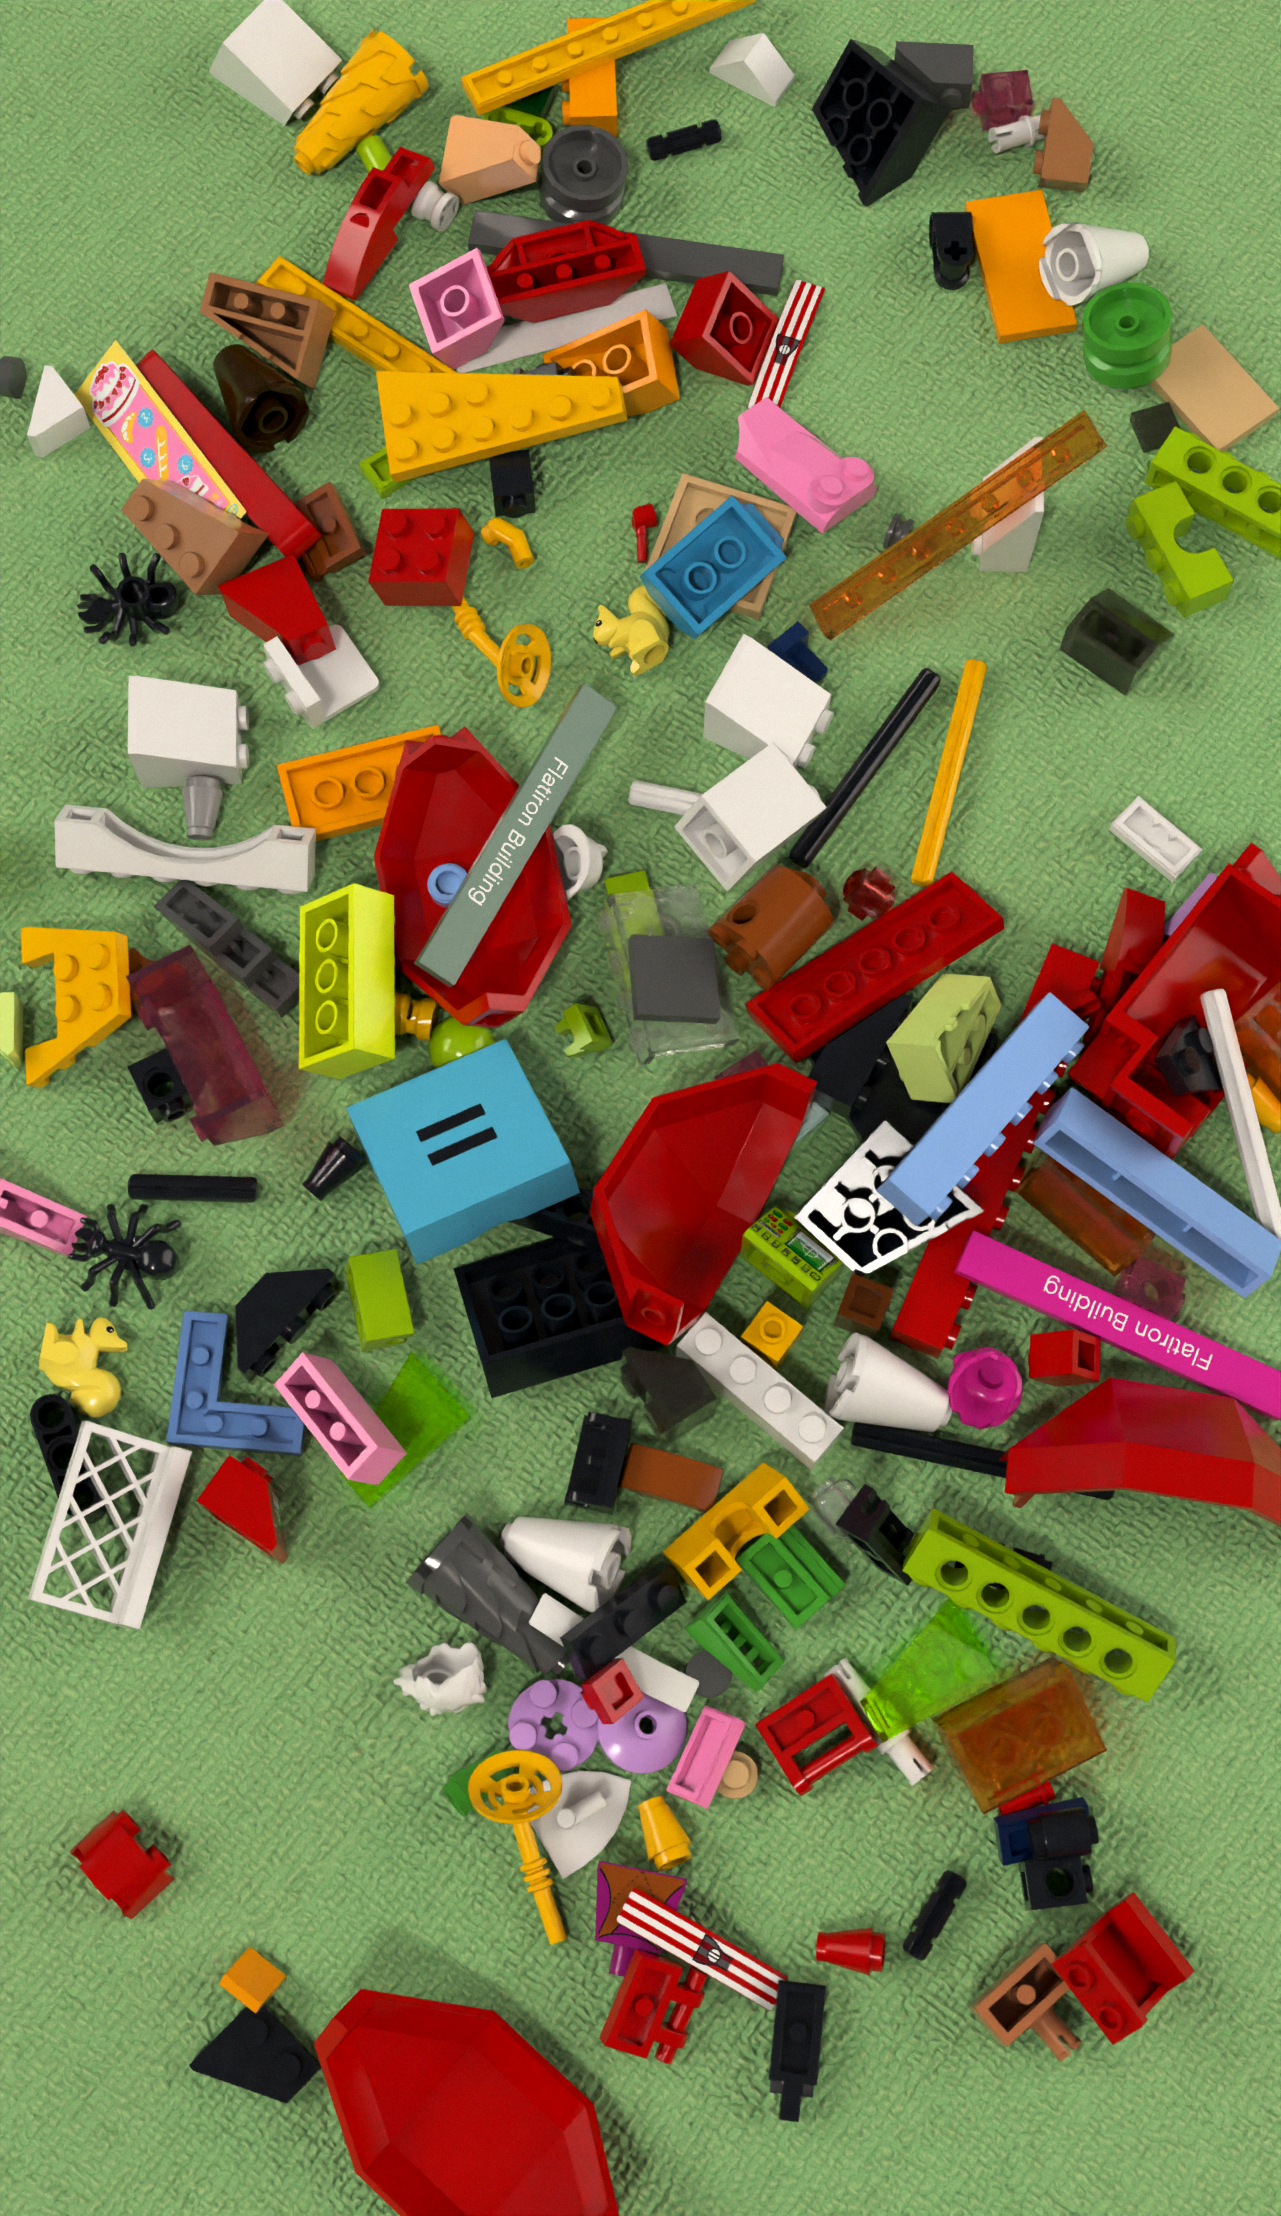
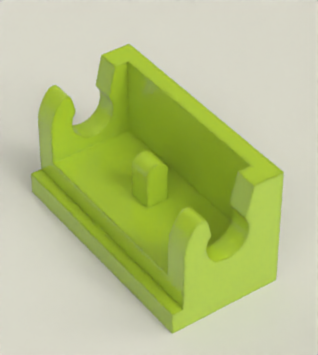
(378, 1299)

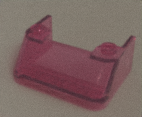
(205, 1048)

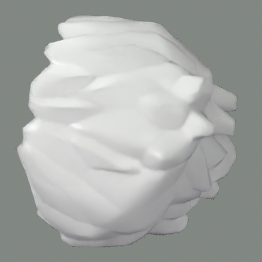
(445, 1679)

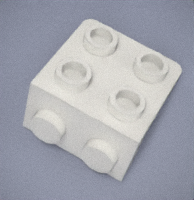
(325, 684)

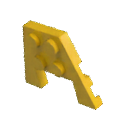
(89, 992)

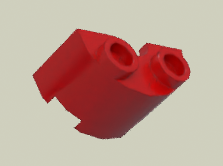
(121, 1864)

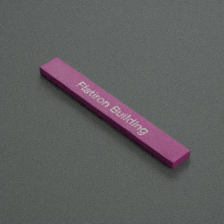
(1121, 1324)

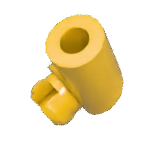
(510, 535)

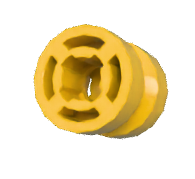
(415, 1016)

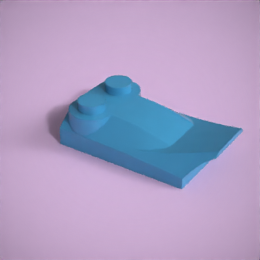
(714, 566)

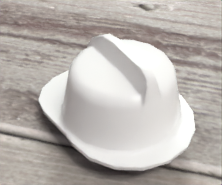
(578, 859)

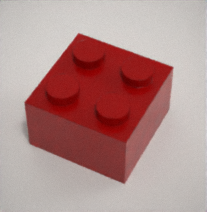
(421, 557)

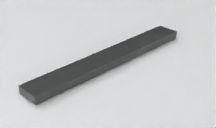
(662, 256)

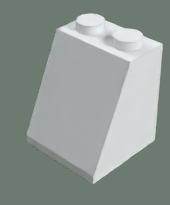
(276, 62)
(765, 702)
(185, 732)
(750, 815)

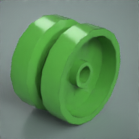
(1127, 335)

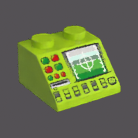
(790, 1257)

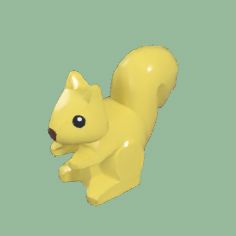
(641, 633)
(72, 1364)

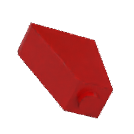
(280, 604)

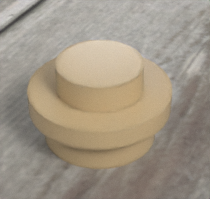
(739, 1777)

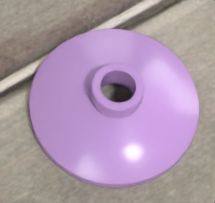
(642, 1752)

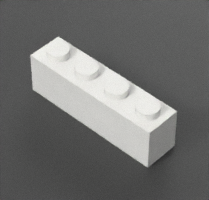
(759, 1391)

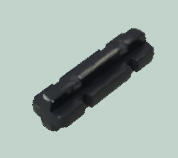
(683, 139)
(934, 1915)

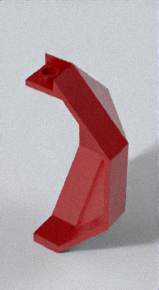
(443, 813)
(690, 1189)
(1151, 1444)
(459, 2113)

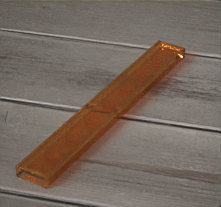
(958, 525)

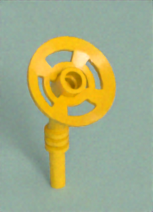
(513, 661)
(516, 1803)

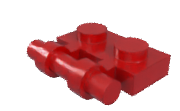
(643, 2001)

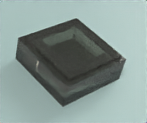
(1153, 425)

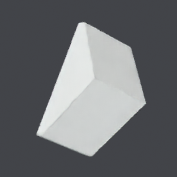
(754, 68)
(55, 415)

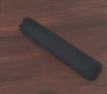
(192, 1188)

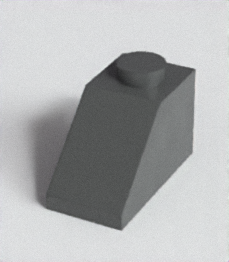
(940, 68)

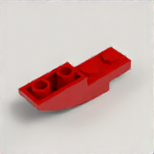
(369, 223)
(1130, 947)

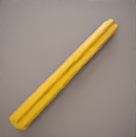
(948, 773)

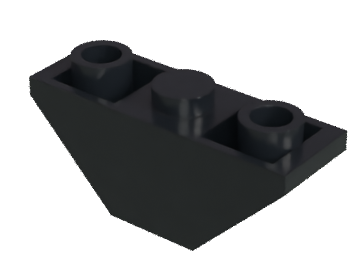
(277, 1314)

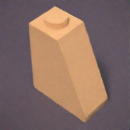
(487, 158)

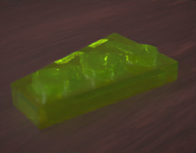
(420, 1419)
(929, 1675)

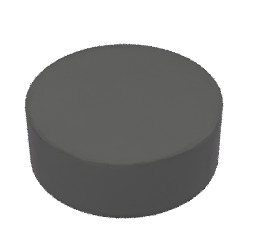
(12, 376)
(710, 1673)

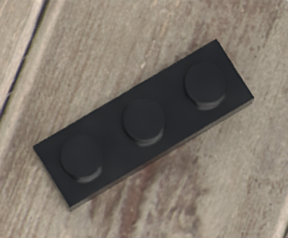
(623, 1620)

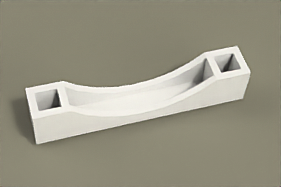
(99, 841)

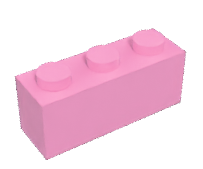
(340, 1419)

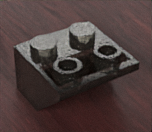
(1115, 640)
(670, 1388)

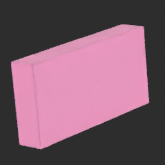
(706, 1757)

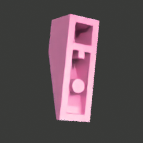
(37, 1219)

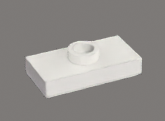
(1155, 839)

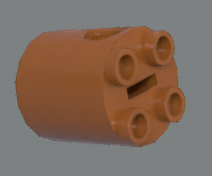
(773, 924)

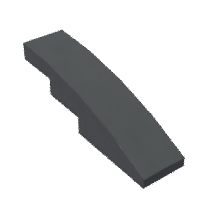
(231, 945)

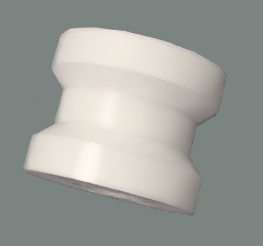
(435, 206)

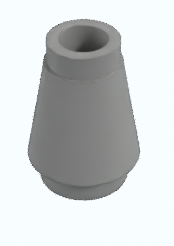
(201, 806)

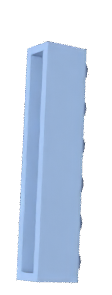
(983, 1109)
(1158, 1193)

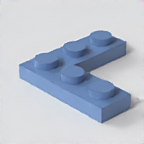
(196, 1409)

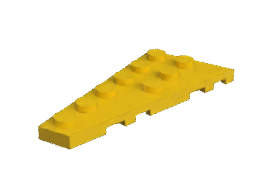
(464, 417)

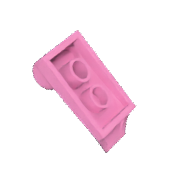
(801, 466)

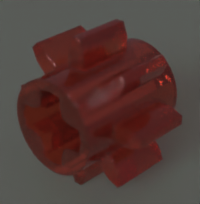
(869, 893)

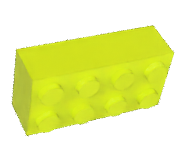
(347, 982)

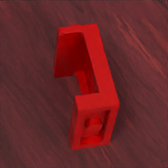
(1122, 1967)

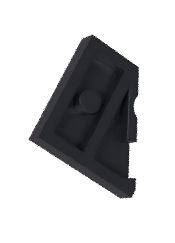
(1189, 1060)

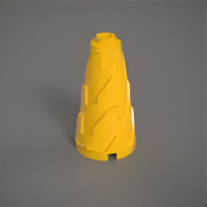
(366, 96)

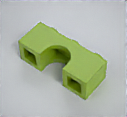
(1188, 578)

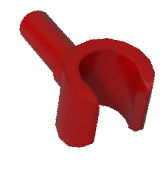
(643, 519)

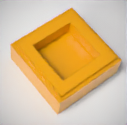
(252, 1980)

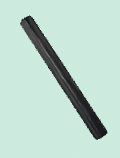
(865, 767)
(938, 1451)

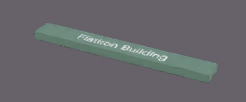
(515, 836)

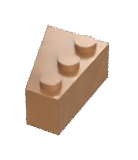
(273, 322)
(192, 534)

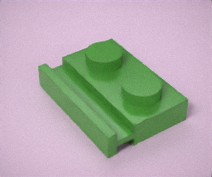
(791, 1575)

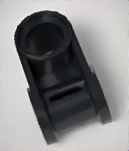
(951, 247)

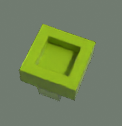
(587, 1029)

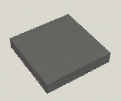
(673, 979)

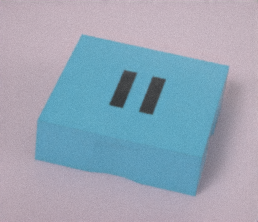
(463, 1150)

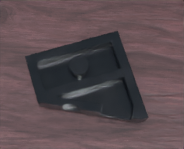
(258, 2056)

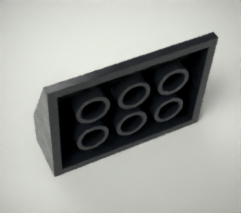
(544, 1314)

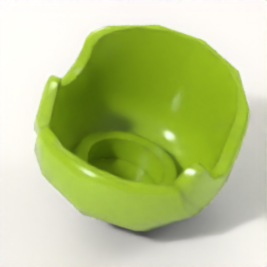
(453, 1041)

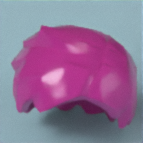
(984, 1387)

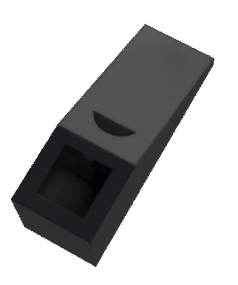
(853, 1057)

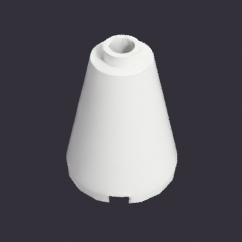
(1089, 259)
(883, 1390)
(569, 1556)

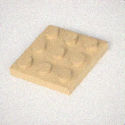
(697, 500)

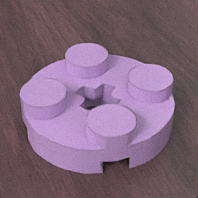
(543, 1701)

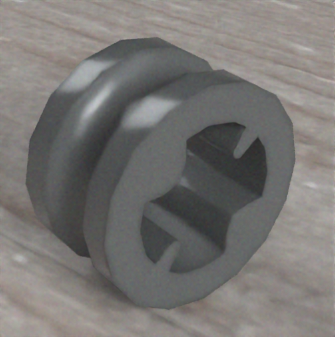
(897, 530)

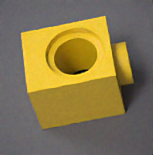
(772, 1335)

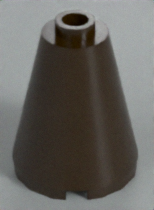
(258, 400)

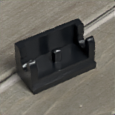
(599, 1462)
(877, 1532)

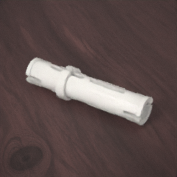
(899, 1748)

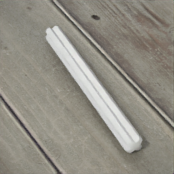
(1242, 1110)

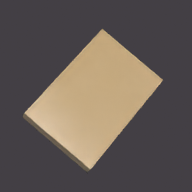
(1213, 391)

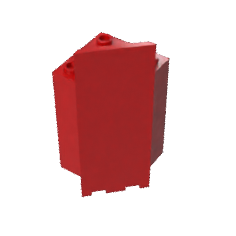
(1222, 944)

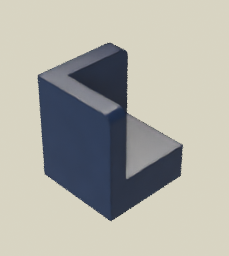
(793, 649)

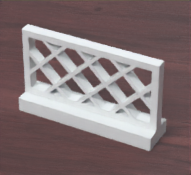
(147, 1537)

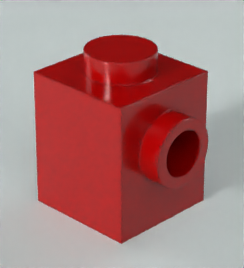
(1064, 1358)

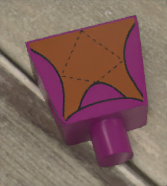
(613, 1889)

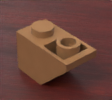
(1066, 150)

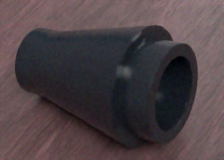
(334, 1167)

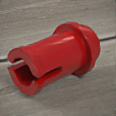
(1030, 1799)

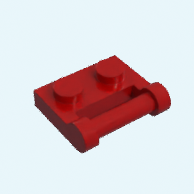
(809, 1720)

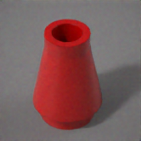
(853, 1949)

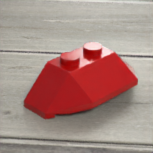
(565, 270)

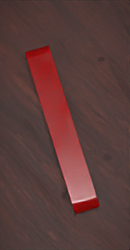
(242, 474)

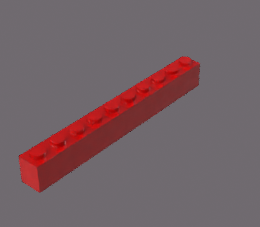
(936, 1291)

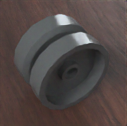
(583, 175)

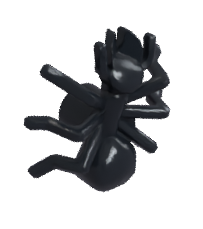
(133, 599)
(133, 1253)

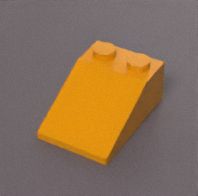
(634, 352)

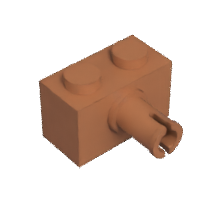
(1026, 2000)

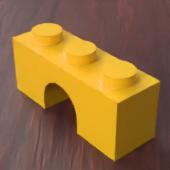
(756, 1506)

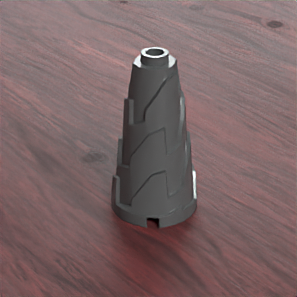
(484, 1590)

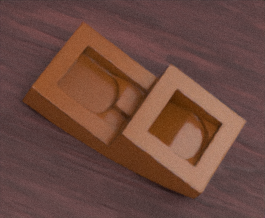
(670, 1477)

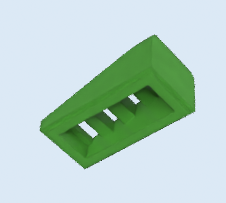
(717, 1643)

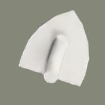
(582, 1818)

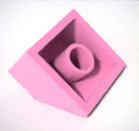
(458, 309)

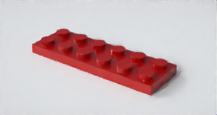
(874, 966)

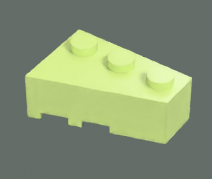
(945, 1036)

